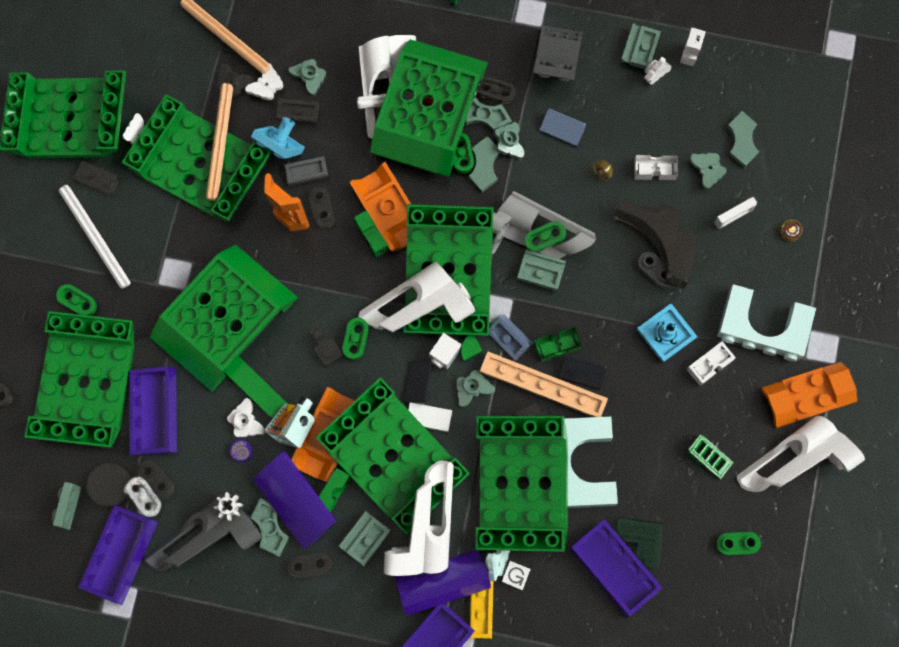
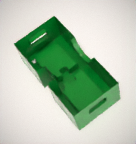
(369, 230)
(559, 345)
(334, 488)

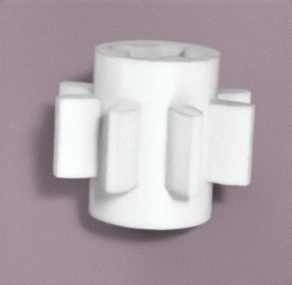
(222, 508)

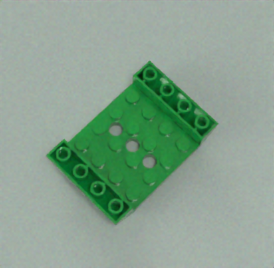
(39, 110)
(420, 133)
(175, 142)
(456, 237)
(202, 340)
(81, 349)
(363, 437)
(516, 516)

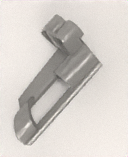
(515, 220)

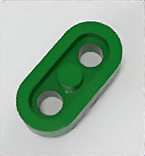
(464, 154)
(546, 237)
(77, 301)
(355, 339)
(739, 543)

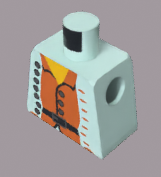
(291, 423)

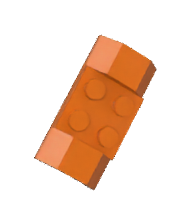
(385, 204)
(285, 208)
(810, 394)
(312, 456)

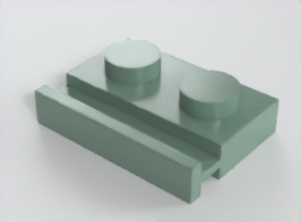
(640, 46)
(541, 270)
(68, 499)
(364, 538)

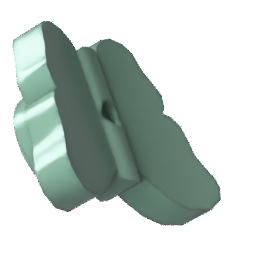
(312, 81)
(512, 146)
(703, 163)
(466, 393)

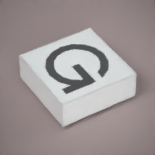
(516, 575)

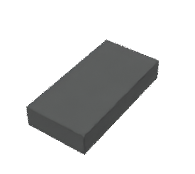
(306, 171)

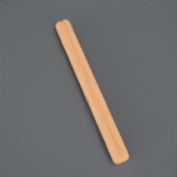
(226, 36)
(219, 142)

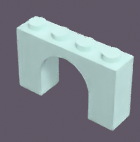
(736, 327)
(581, 492)

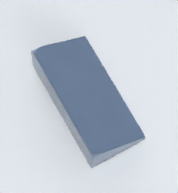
(562, 127)
(509, 337)

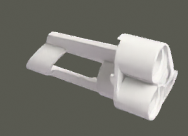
(378, 62)
(433, 290)
(811, 444)
(428, 543)

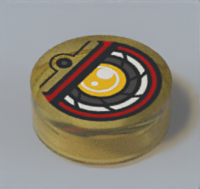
(603, 170)
(791, 230)

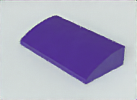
(153, 411)
(294, 500)
(118, 555)
(615, 568)
(463, 577)
(441, 629)

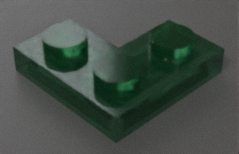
(646, 534)

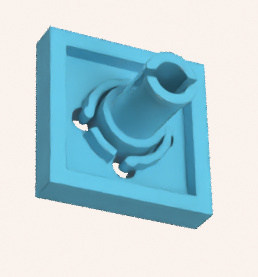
(278, 139)
(680, 333)

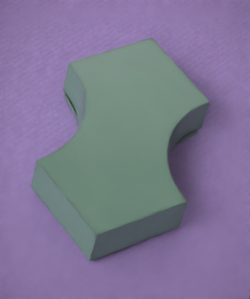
(491, 116)
(742, 131)
(483, 174)
(267, 519)

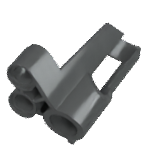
(214, 528)

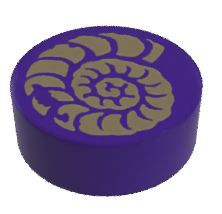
(241, 451)

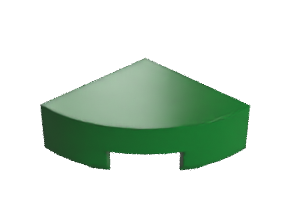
(470, 348)

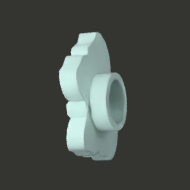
(496, 563)

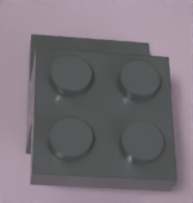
(558, 53)

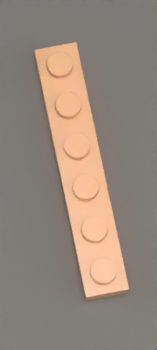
(543, 385)

